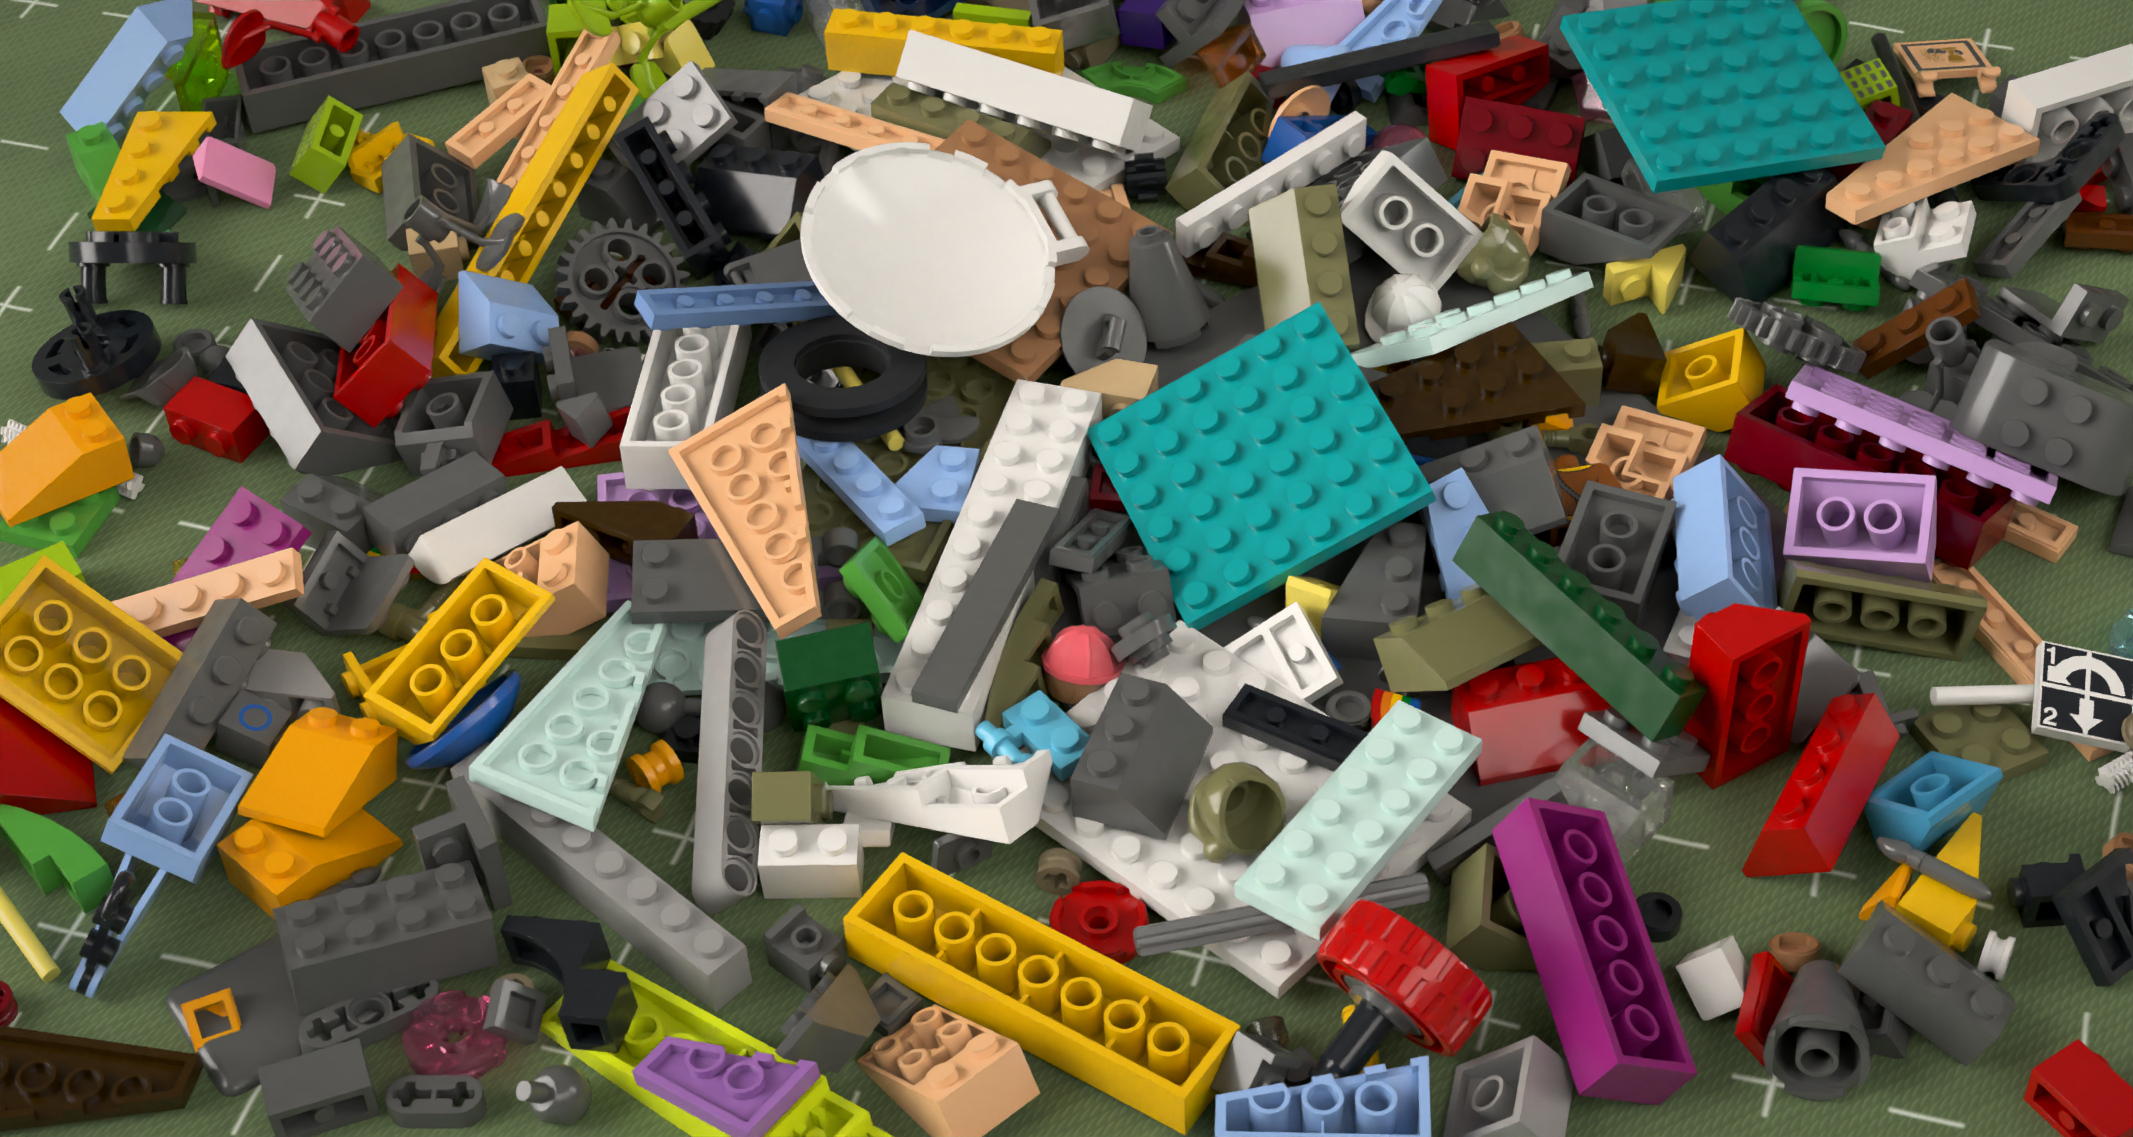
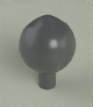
(557, 1094)

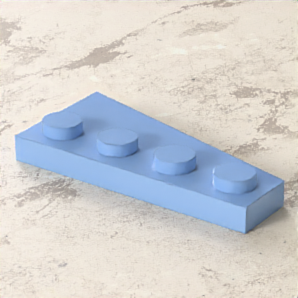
(1386, 24)

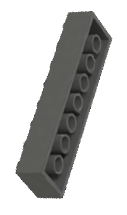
(391, 59)

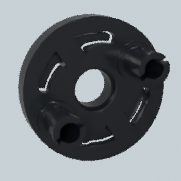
(133, 247)
(95, 350)

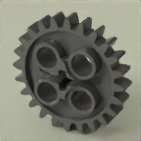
(590, 261)
(1797, 335)

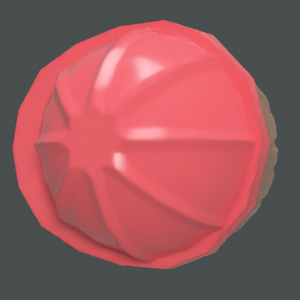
(1079, 663)

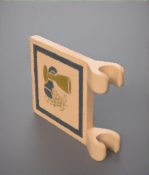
(1945, 60)

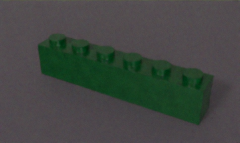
(1580, 625)

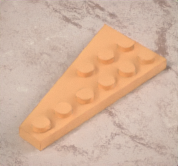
(1932, 155)
(754, 497)

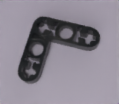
(2061, 176)

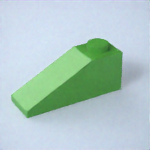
(94, 155)

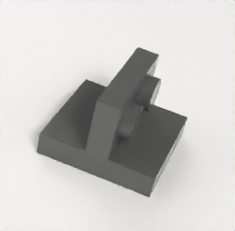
(1194, 25)
(463, 837)

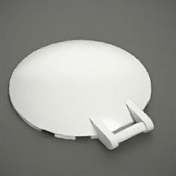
(934, 248)

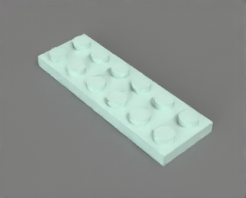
(1358, 820)

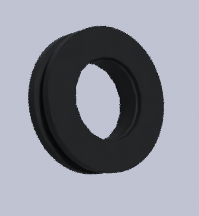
(851, 411)

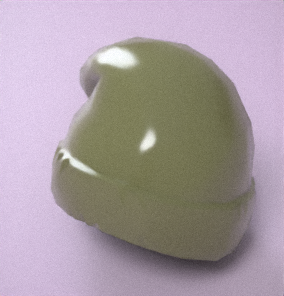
(1498, 258)
(1236, 811)

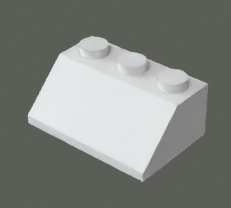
(1407, 221)

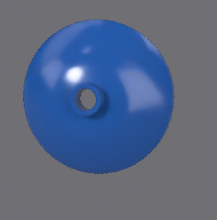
(472, 726)

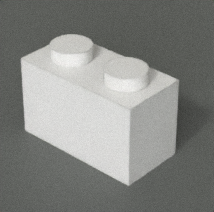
(811, 861)

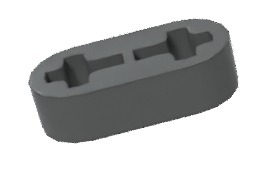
(436, 1101)

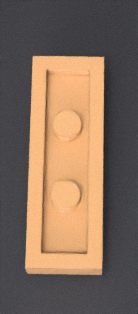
(498, 122)

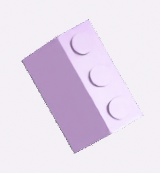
(1299, 22)
(1863, 521)

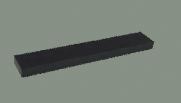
(1380, 59)

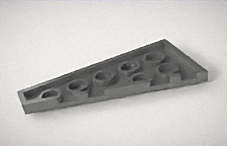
(2006, 324)

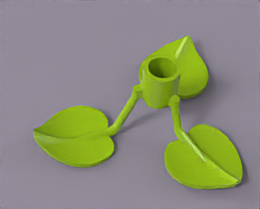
(595, 19)

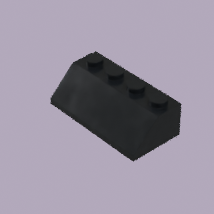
(1755, 243)

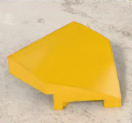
(371, 151)

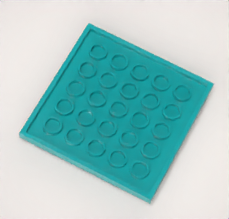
(1720, 90)
(1259, 466)

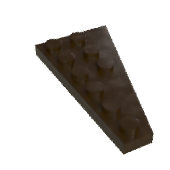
(1476, 388)
(84, 1079)

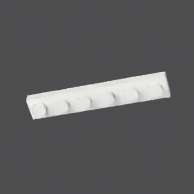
(1291, 170)

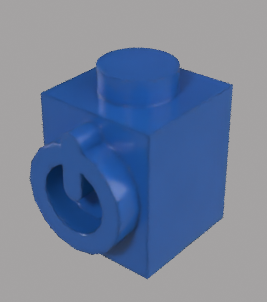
(773, 15)

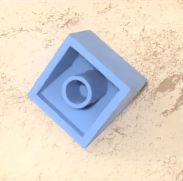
(502, 317)

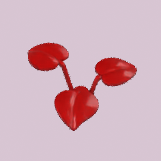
(248, 32)

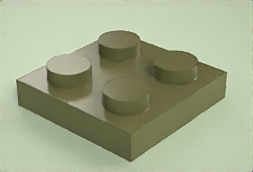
(1982, 735)

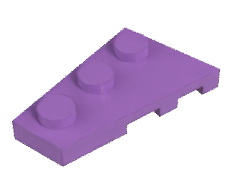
(724, 1089)

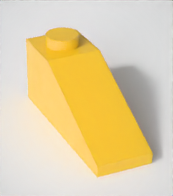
(1939, 908)

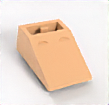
(573, 570)
(951, 1073)

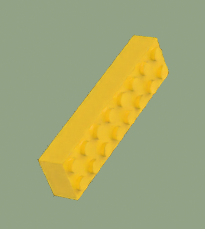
(1041, 991)

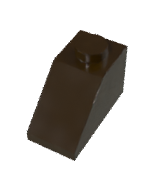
(1632, 357)

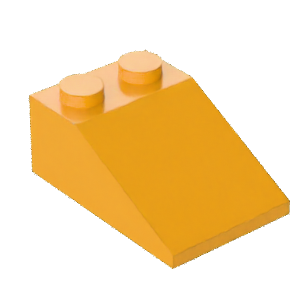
(61, 459)
(323, 772)
(289, 865)

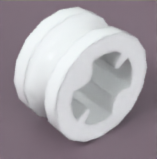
(1996, 955)

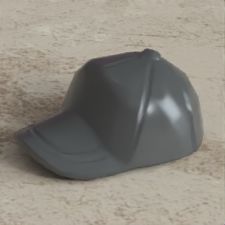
(163, 379)

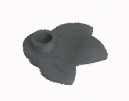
(938, 425)

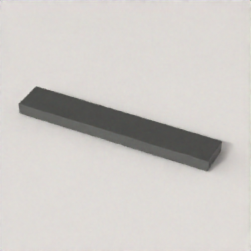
(985, 606)

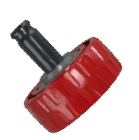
(1400, 985)

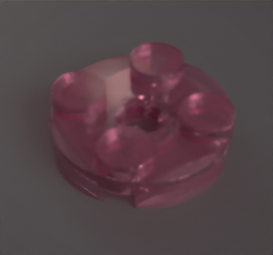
(428, 1037)

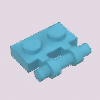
(1037, 726)

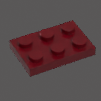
(1515, 130)

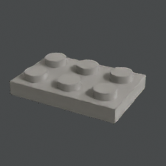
(687, 110)

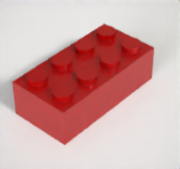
(391, 355)

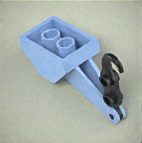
(170, 820)

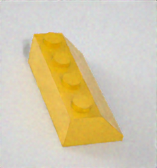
(456, 651)

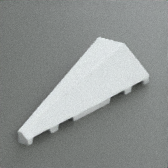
(956, 798)

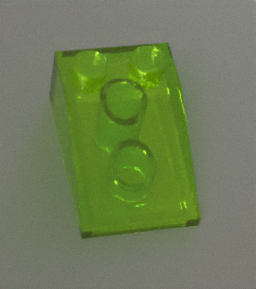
(200, 69)

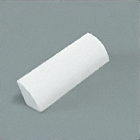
(493, 527)

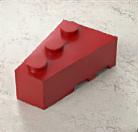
(1498, 74)

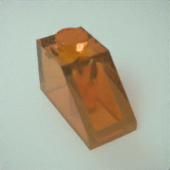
(1231, 54)

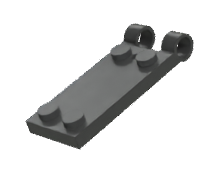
(702, 583)

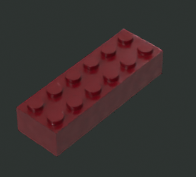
(1775, 439)

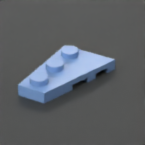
(1448, 524)

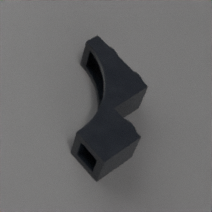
(596, 1000)

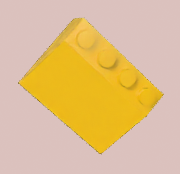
(79, 663)

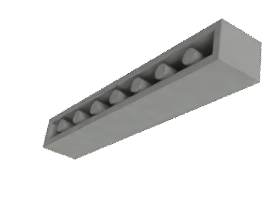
(621, 894)

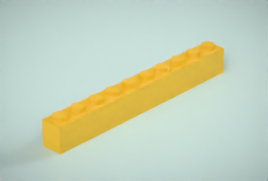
(545, 194)

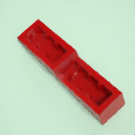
(543, 448)

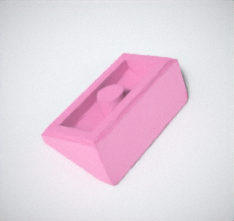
(235, 172)

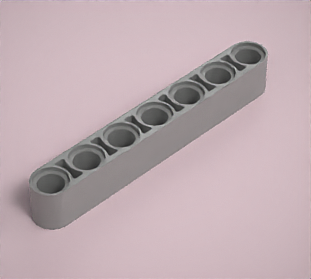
(728, 754)

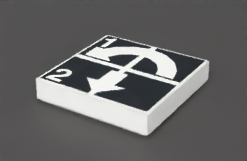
(2081, 696)

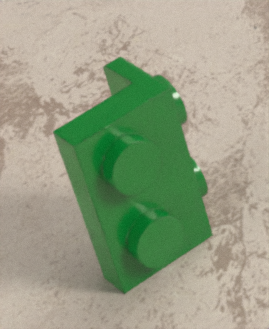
(1836, 277)

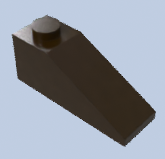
(621, 522)

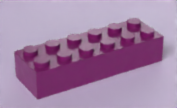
(1593, 953)

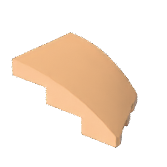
(1516, 190)
(1647, 450)

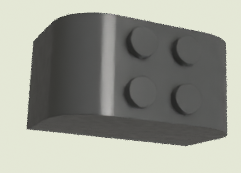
(2049, 417)

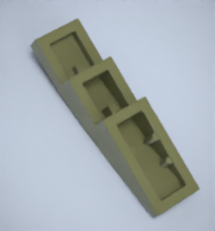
(1020, 663)

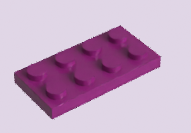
(241, 533)

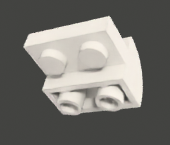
(1922, 235)

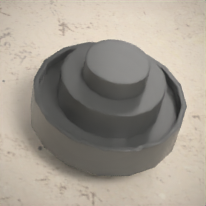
(1144, 639)

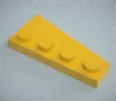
(146, 163)

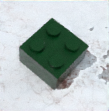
(830, 676)

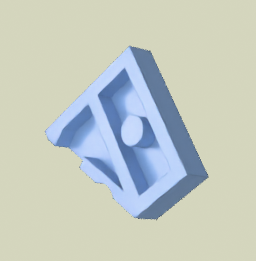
(941, 481)

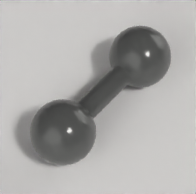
(666, 704)

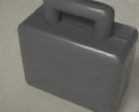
(266, 1014)

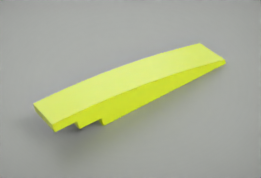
(664, 1014)

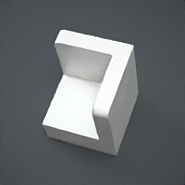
(1715, 977)

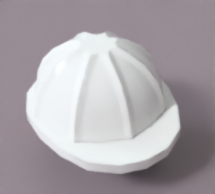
(1400, 303)

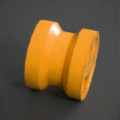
(655, 767)

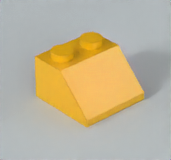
(1711, 380)

